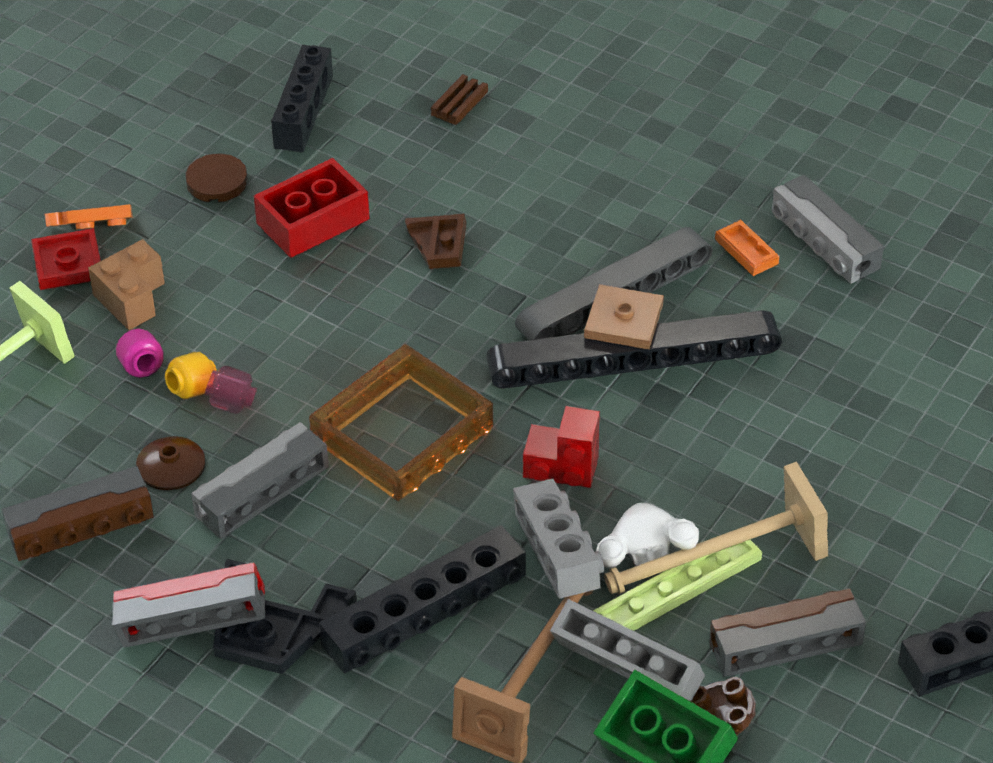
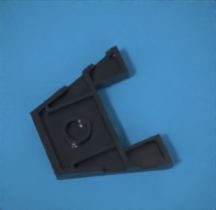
(284, 632)

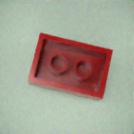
(311, 207)

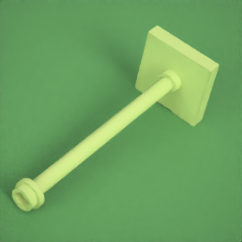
(40, 323)

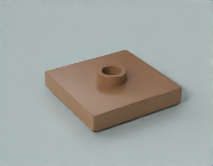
(624, 316)

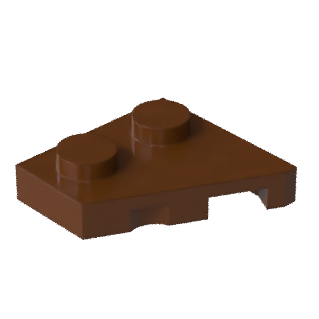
(439, 238)

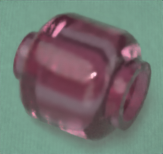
(230, 389)

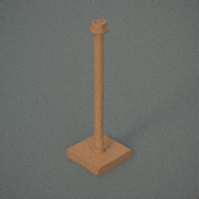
(495, 718)

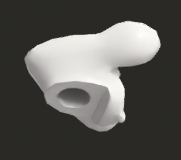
(646, 535)

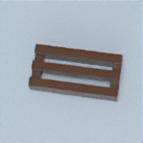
(455, 97)

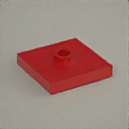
(65, 258)

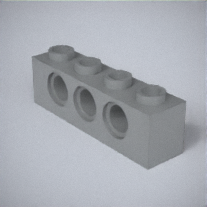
(558, 538)
(625, 649)

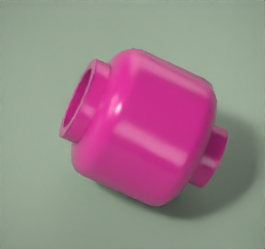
(139, 353)

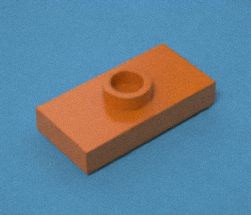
(747, 247)

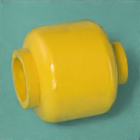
(189, 374)

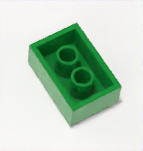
(662, 727)

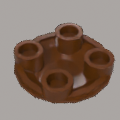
(728, 701)

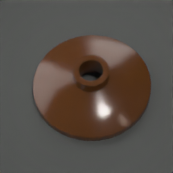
(171, 463)

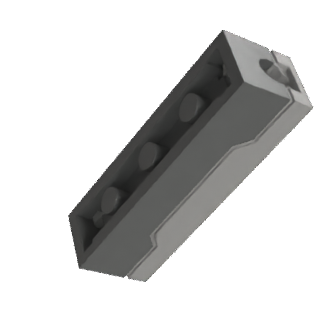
(827, 229)
(260, 480)

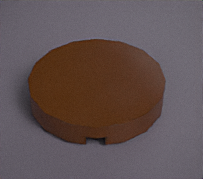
(216, 177)

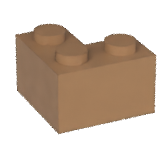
(127, 281)

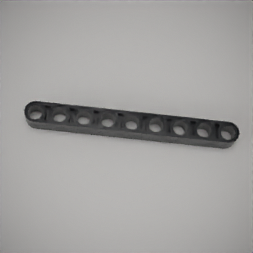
(672, 345)

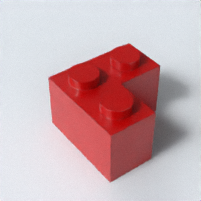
(565, 452)

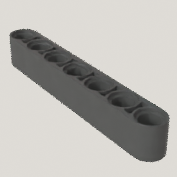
(641, 271)

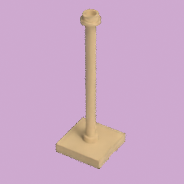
(801, 509)

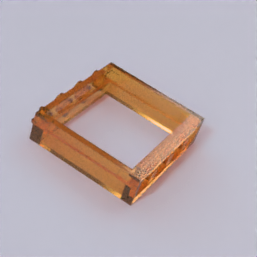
(374, 386)

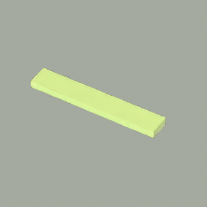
(678, 585)

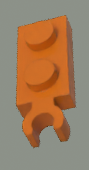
(86, 217)

